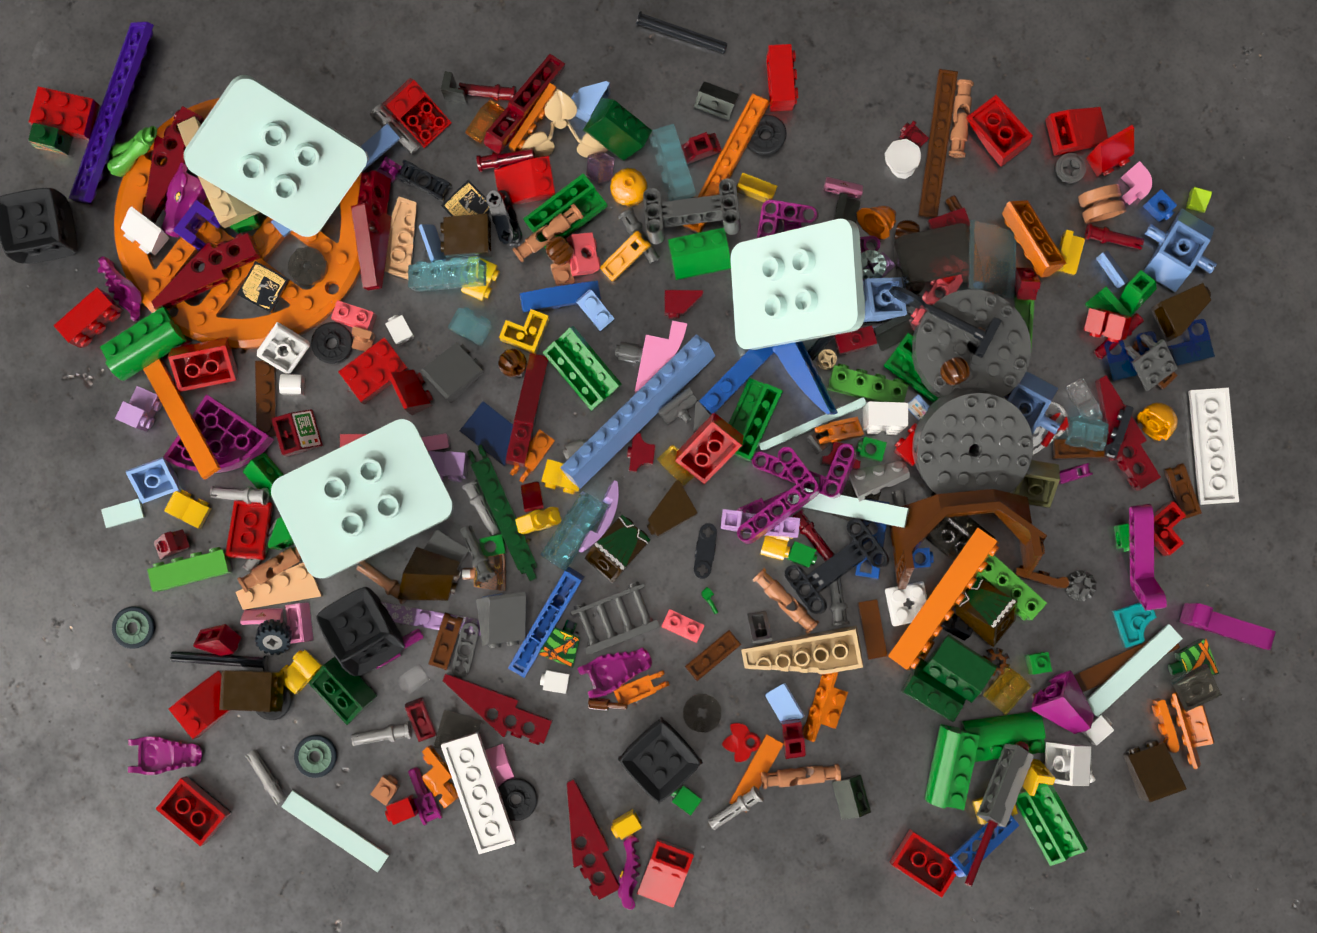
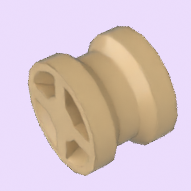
(826, 356)

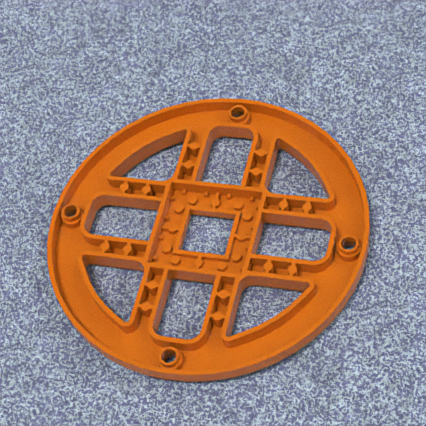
(203, 321)

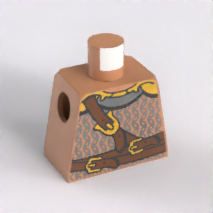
(498, 582)

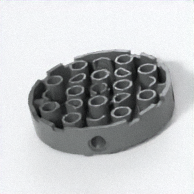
(940, 341)
(966, 419)

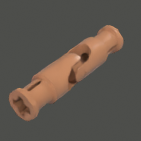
(959, 131)
(557, 225)
(262, 574)
(778, 593)
(797, 776)

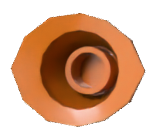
(877, 220)

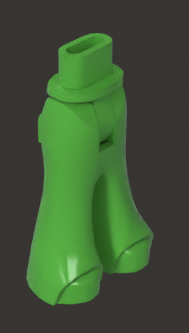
(126, 153)

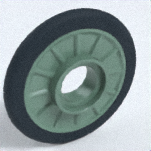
(141, 636)
(304, 762)

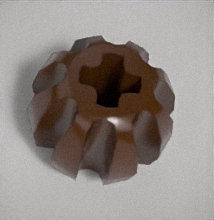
(906, 227)
(559, 250)
(512, 362)
(955, 371)
(1002, 660)

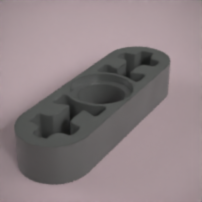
(467, 665)

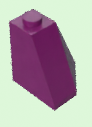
(1064, 704)

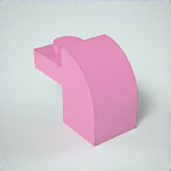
(1138, 181)

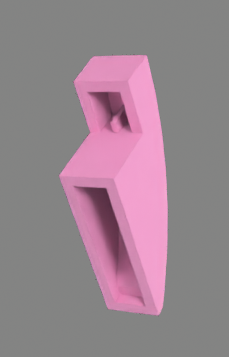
(658, 352)

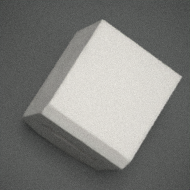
(291, 384)

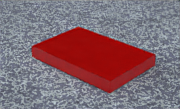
(249, 530)

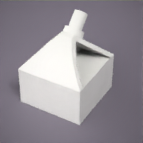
(1069, 763)

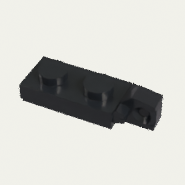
(1118, 433)

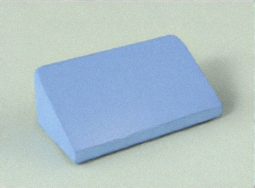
(432, 242)
(1112, 269)
(784, 703)

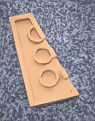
(401, 238)
(285, 587)

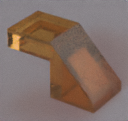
(483, 120)

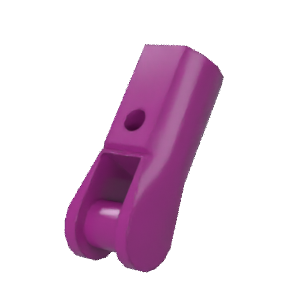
(1072, 474)

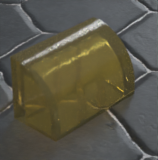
(668, 461)
(1007, 690)

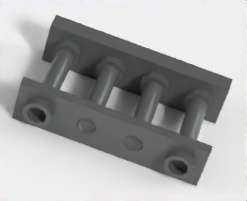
(612, 637)

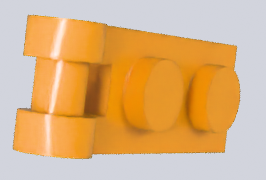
(624, 256)

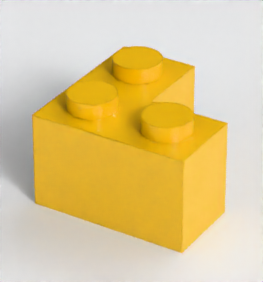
(526, 337)

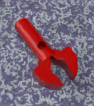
(1049, 436)

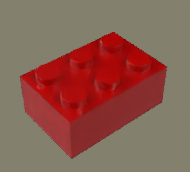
(781, 77)
(65, 111)
(88, 318)
(203, 364)
(369, 372)
(709, 448)
(193, 811)
(924, 863)

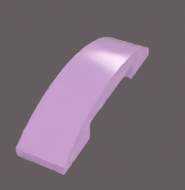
(611, 499)
(734, 519)

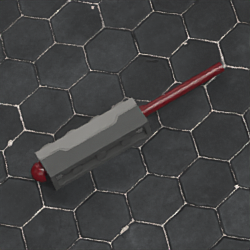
(1001, 796)

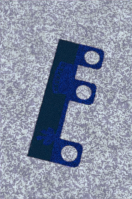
(1194, 350)

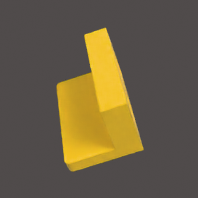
(756, 188)
(1071, 250)
(1037, 774)

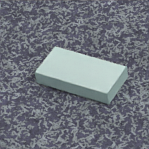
(123, 513)

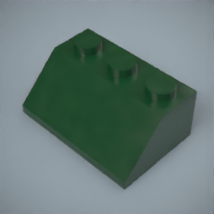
(617, 129)
(959, 668)
(342, 691)
(933, 693)

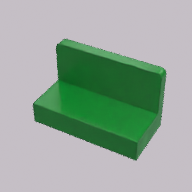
(1107, 301)
(262, 472)

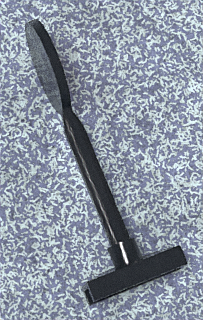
(983, 335)

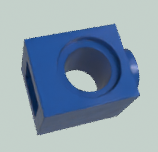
(1152, 206)
(928, 557)

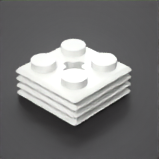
(286, 359)
(895, 598)

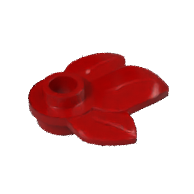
(738, 742)

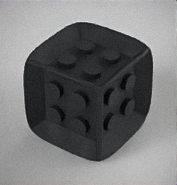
(36, 226)
(360, 631)
(660, 760)

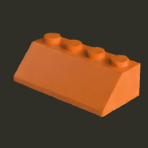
(1033, 238)

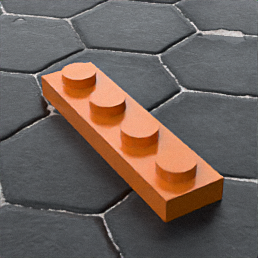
(529, 125)

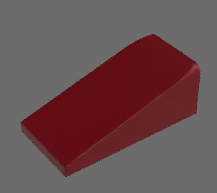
(532, 496)
(420, 719)

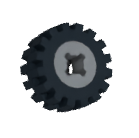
(273, 637)

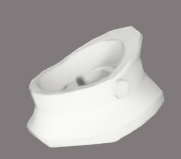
(903, 158)

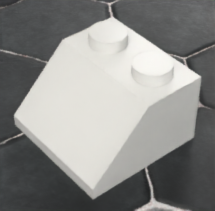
(143, 231)

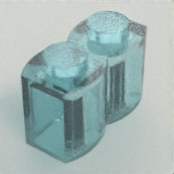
(470, 327)
(1086, 433)

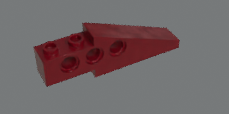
(522, 103)
(162, 175)
(372, 227)
(191, 282)
(1109, 405)
(526, 410)
(483, 699)
(584, 824)

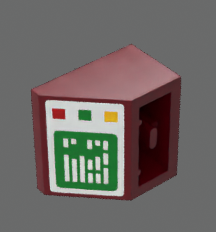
(297, 432)

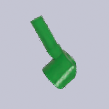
(707, 594)

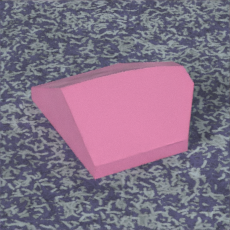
(500, 764)

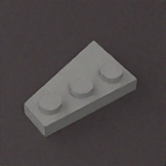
(874, 478)

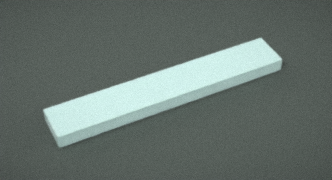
(811, 425)
(862, 510)
(1133, 669)
(335, 831)

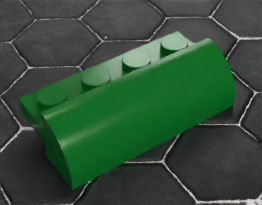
(578, 192)
(142, 344)
(902, 366)
(582, 368)
(753, 415)
(1007, 729)
(951, 767)
(1050, 824)

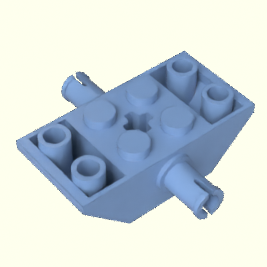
(1169, 263)
(1035, 397)

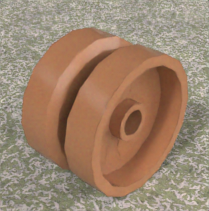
(1102, 203)

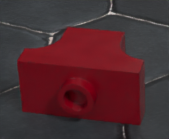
(700, 147)
(951, 218)
(1026, 283)
(855, 340)
(640, 453)
(827, 460)
(171, 543)
(793, 738)

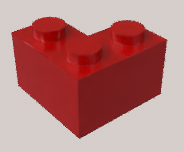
(1164, 536)

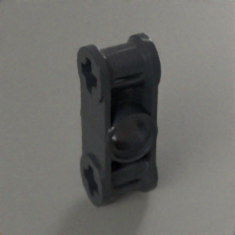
(435, 187)
(504, 216)
(705, 550)

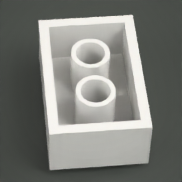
(884, 416)

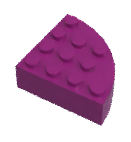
(227, 435)

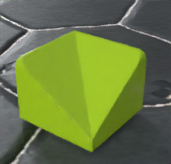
(1198, 199)

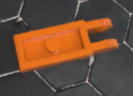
(840, 430)
(537, 450)
(639, 688)
(1166, 725)

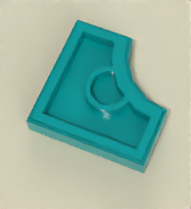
(1132, 623)

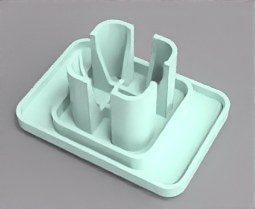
(274, 156)
(798, 285)
(362, 499)

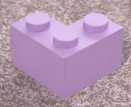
(140, 409)
(451, 464)

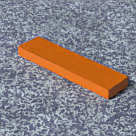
(760, 763)

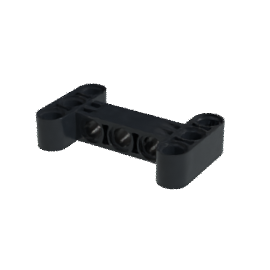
(836, 566)

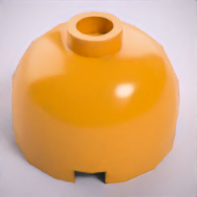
(628, 187)
(1159, 421)

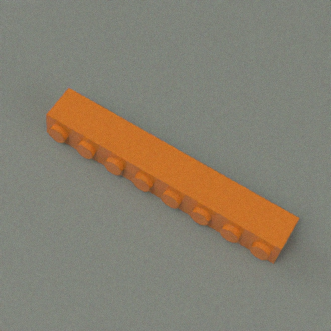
(943, 599)

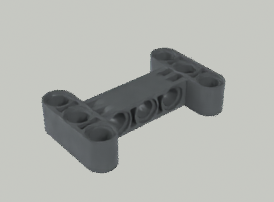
(691, 211)

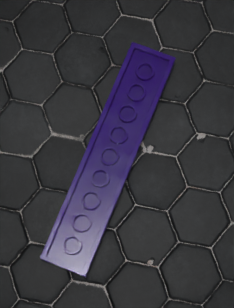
(111, 111)

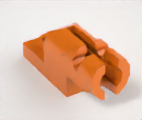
(438, 777)

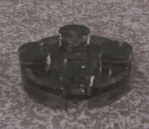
(301, 257)
(699, 723)

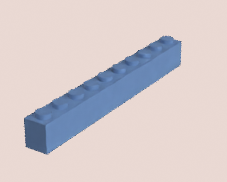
(638, 411)

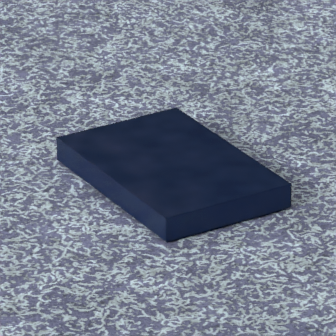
(490, 430)

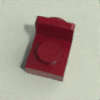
(913, 134)

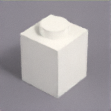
(399, 330)
(555, 681)
(1099, 730)

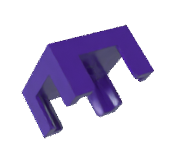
(192, 223)

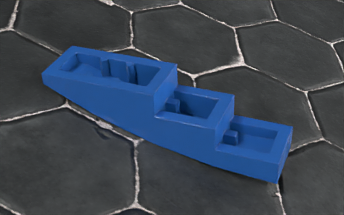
(556, 296)

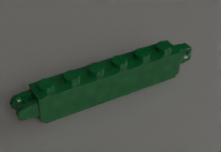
(503, 513)

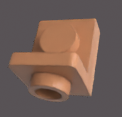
(562, 274)
(362, 339)
(385, 789)

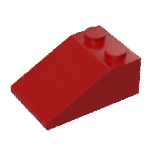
(999, 130)
(1112, 152)
(527, 180)
(410, 390)
(200, 707)

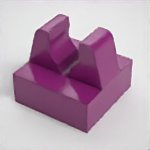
(389, 169)

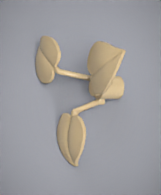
(559, 110)

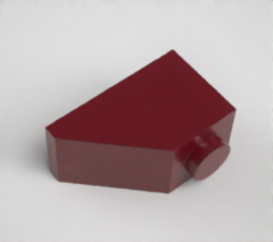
(680, 302)
(218, 640)

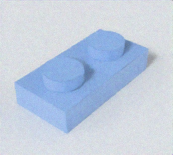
(595, 310)

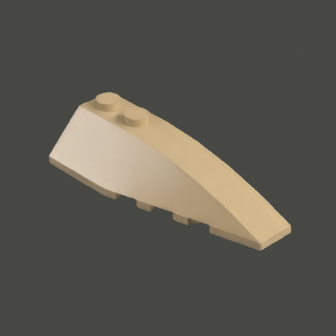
(225, 206)
(815, 652)

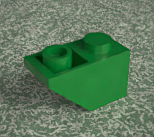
(1137, 292)

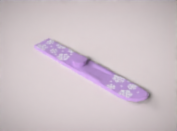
(424, 618)

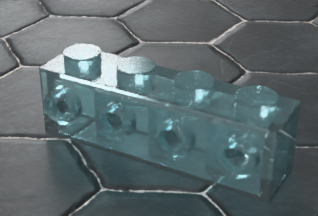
(673, 162)
(447, 275)
(586, 513)

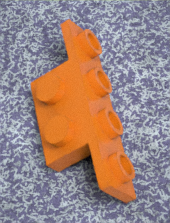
(825, 706)
(1194, 727)

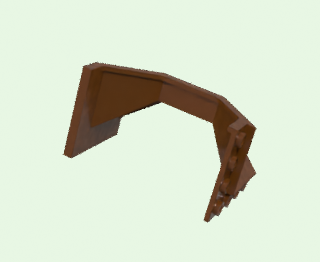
(929, 512)

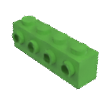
(861, 385)
(189, 570)
(1002, 578)

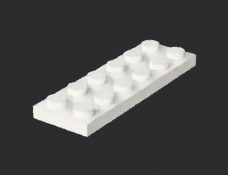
(1213, 446)
(478, 793)

